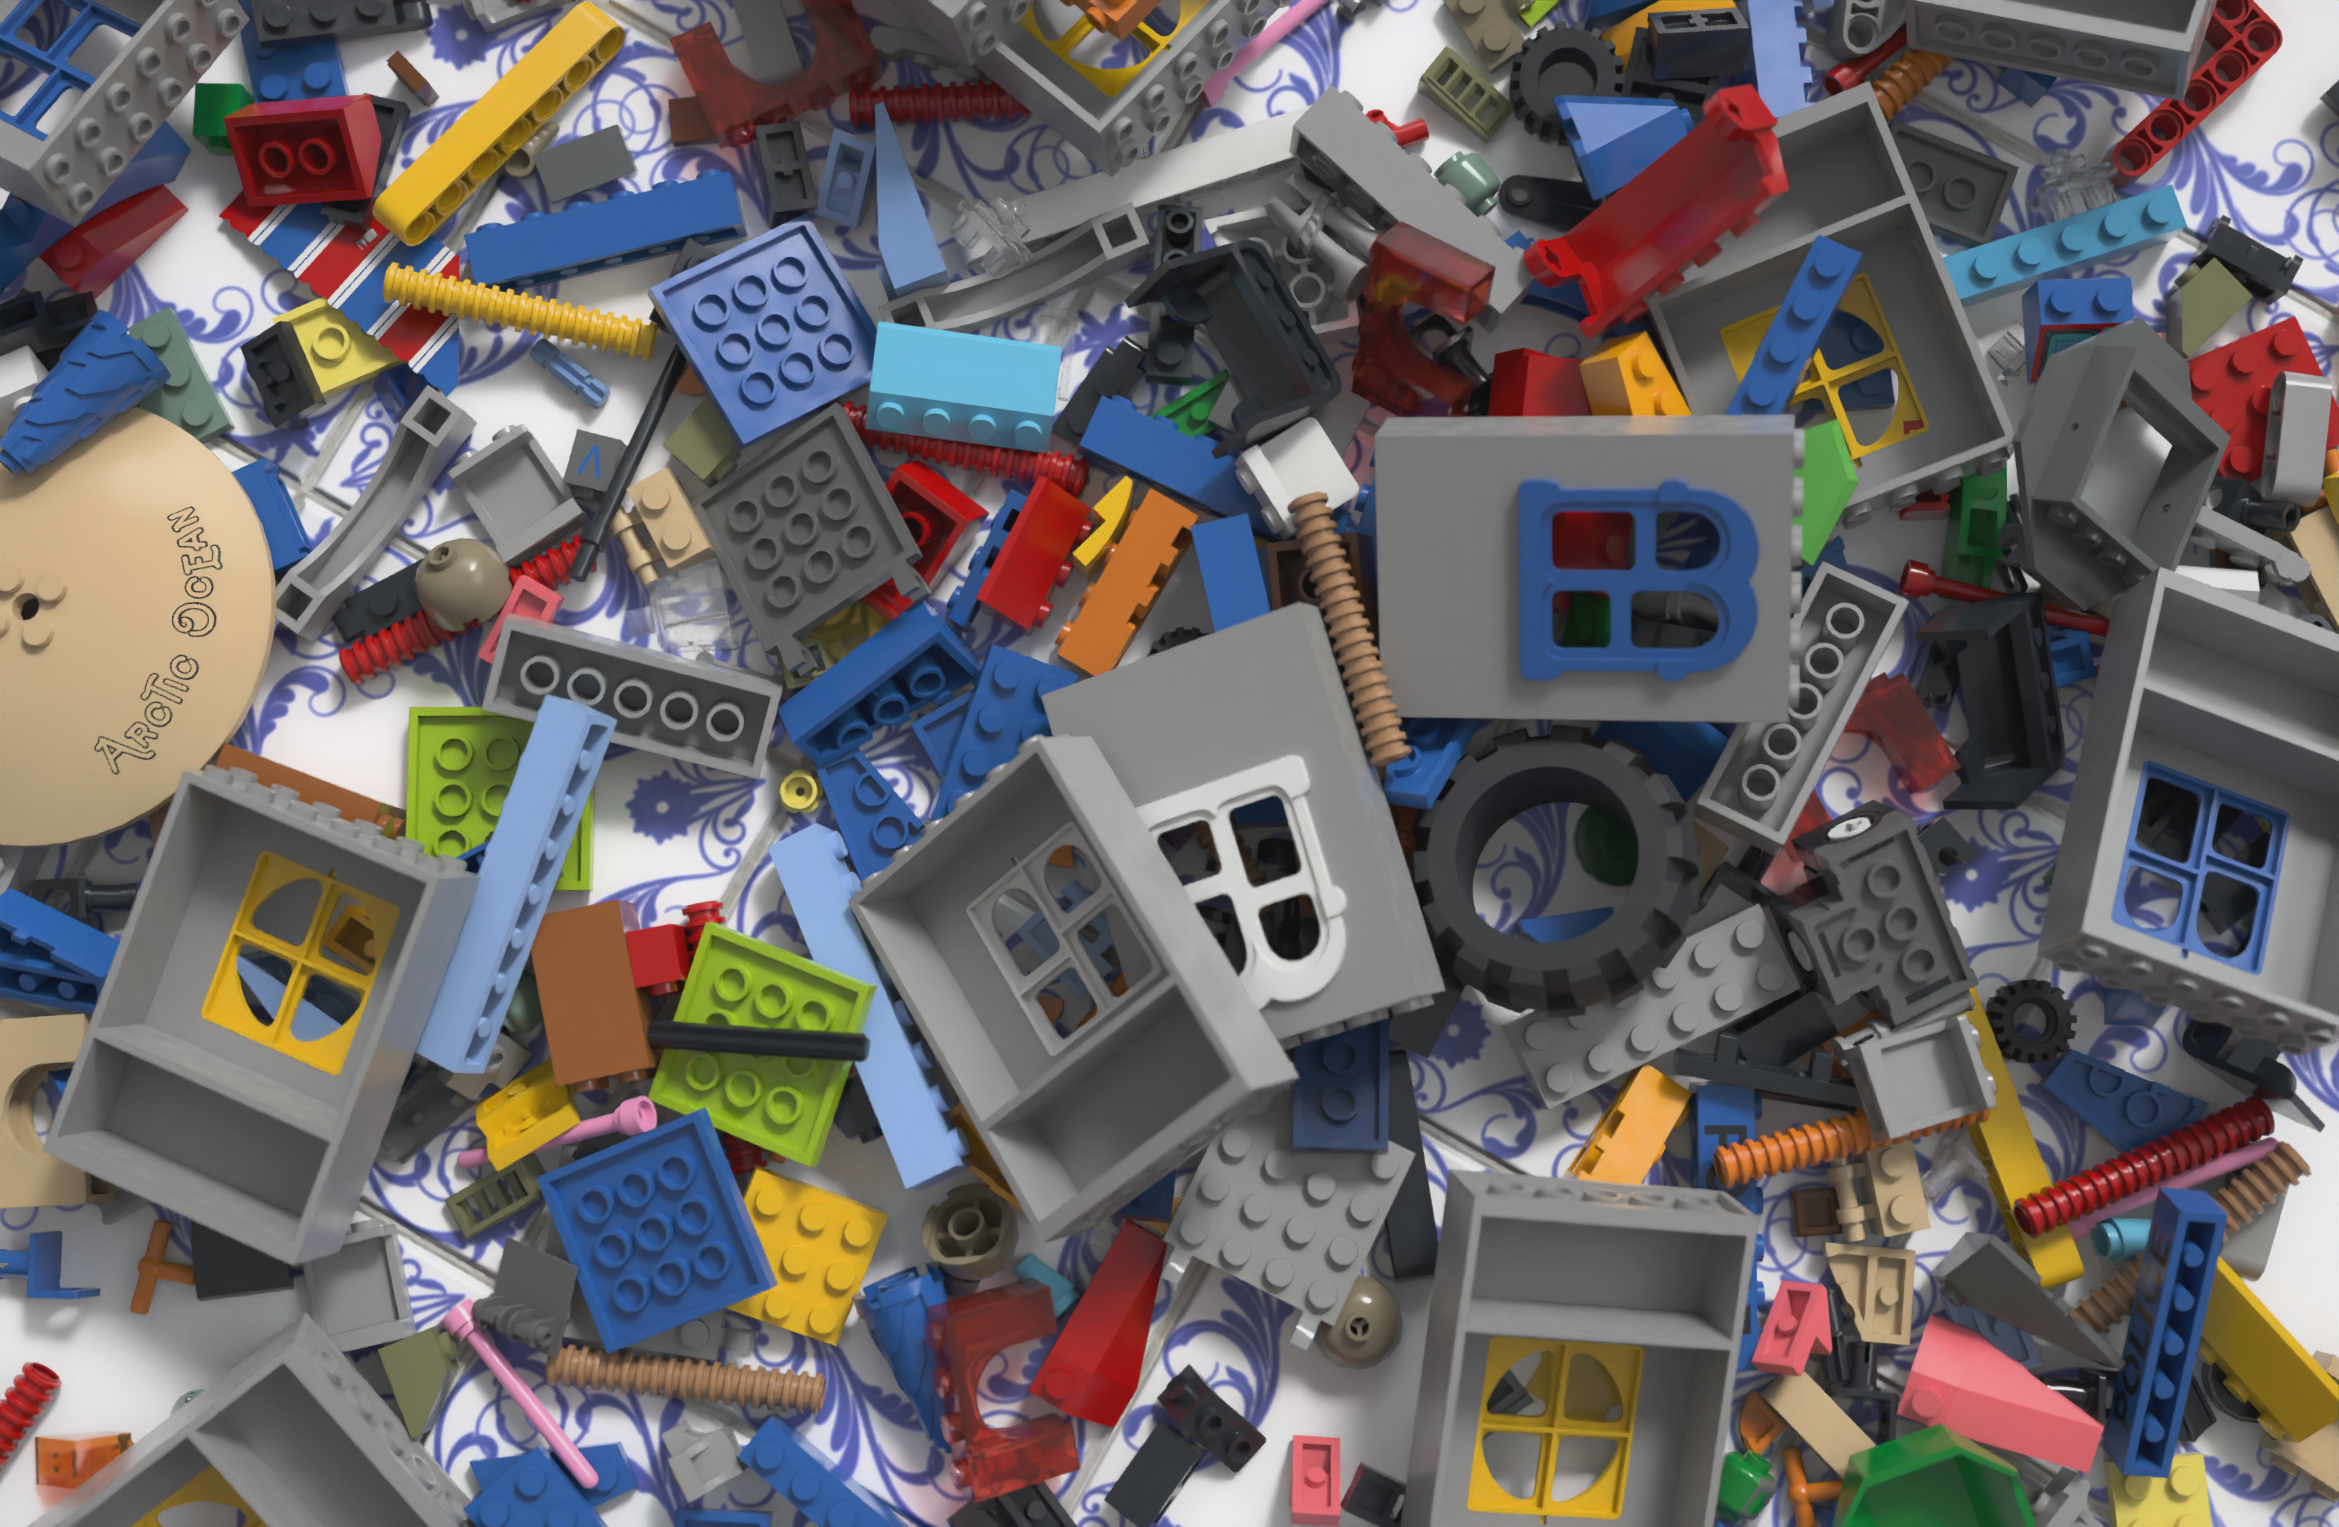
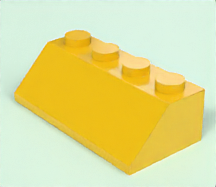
(2265, 1362)

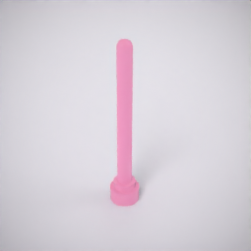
(1214, 88)
(631, 1118)
(2203, 1172)
(462, 1324)

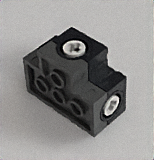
(1872, 917)

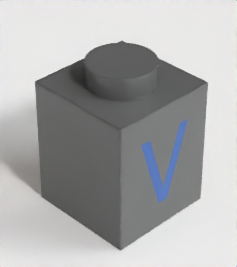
(592, 465)

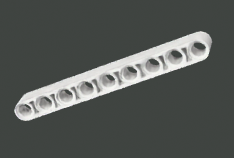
(1165, 179)

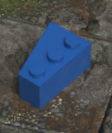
(51, 955)

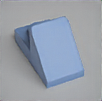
(847, 179)

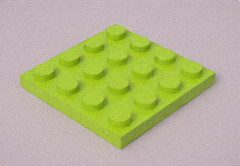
(461, 776)
(761, 1098)

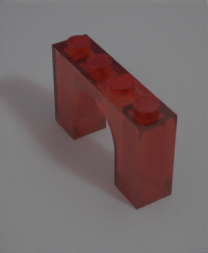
(736, 105)
(1388, 364)
(1903, 730)
(965, 1339)

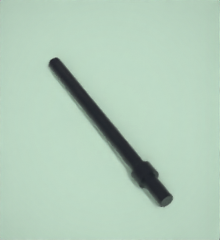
(597, 534)

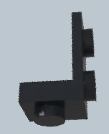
(1211, 1419)

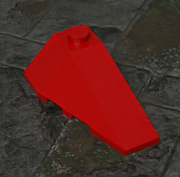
(1104, 1342)

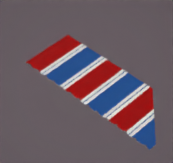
(354, 279)

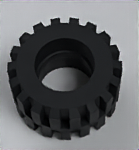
(1556, 47)

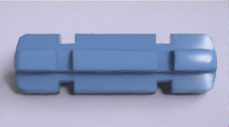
(569, 373)

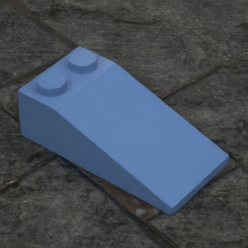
(904, 232)
(321, 1008)

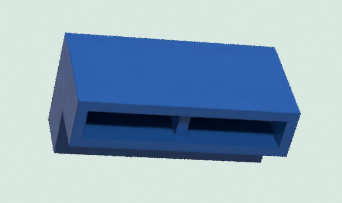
(1230, 571)
(1673, 748)

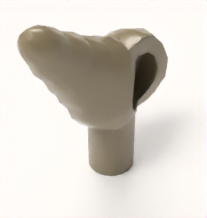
(521, 163)

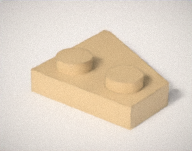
(1875, 1289)

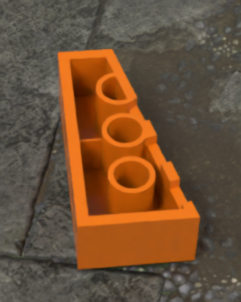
(1128, 586)

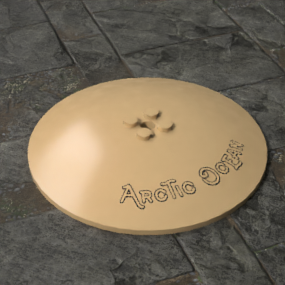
(142, 630)

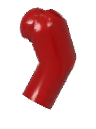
(1407, 134)

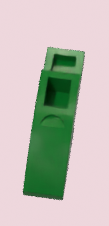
(1973, 528)

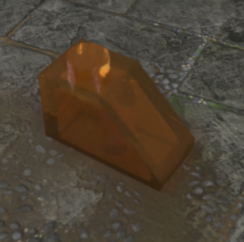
(76, 1457)

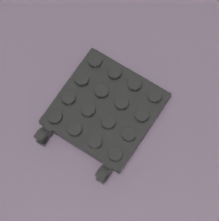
(808, 534)

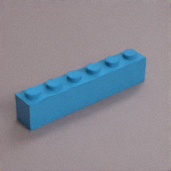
(2066, 246)

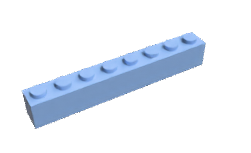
(516, 883)
(899, 1065)

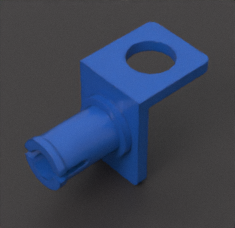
(41, 1268)

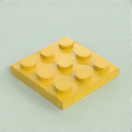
(815, 1249)

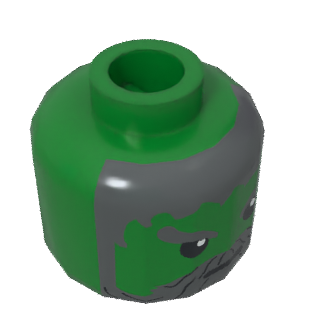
(1744, 1486)

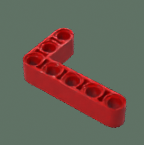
(2204, 89)

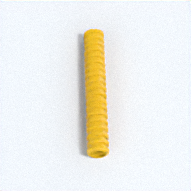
(519, 311)

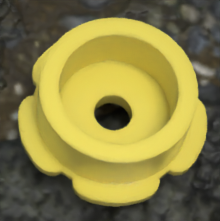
(800, 779)

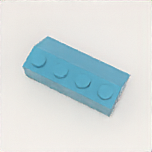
(963, 387)

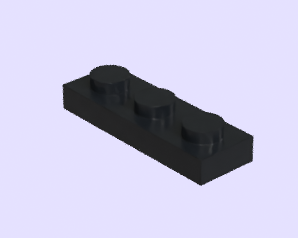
(392, 121)

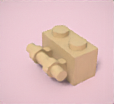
(671, 523)
(1890, 1192)

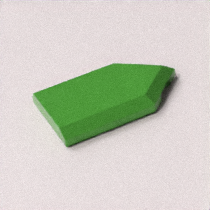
(1827, 486)

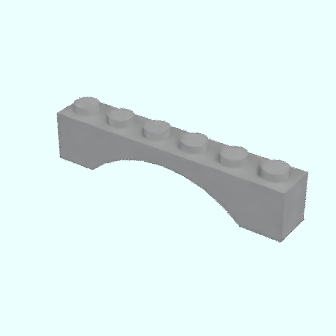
(1078, 258)
(417, 455)

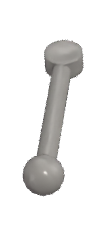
(708, 658)

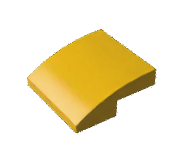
(1110, 518)
(525, 1115)

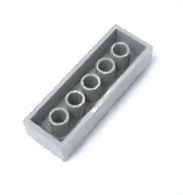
(1391, 186)
(657, 697)
(1775, 766)
(1709, 983)

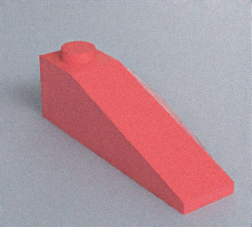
(1994, 1399)

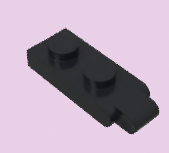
(1113, 374)
(379, 605)

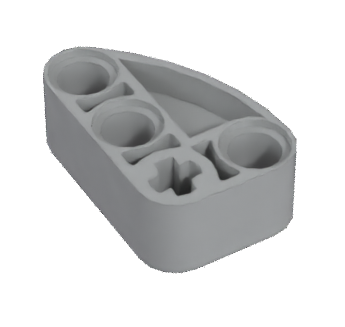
(1871, 20)

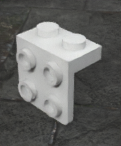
(1293, 466)

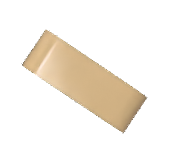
(1816, 1420)

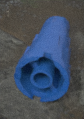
(90, 385)
(896, 1321)

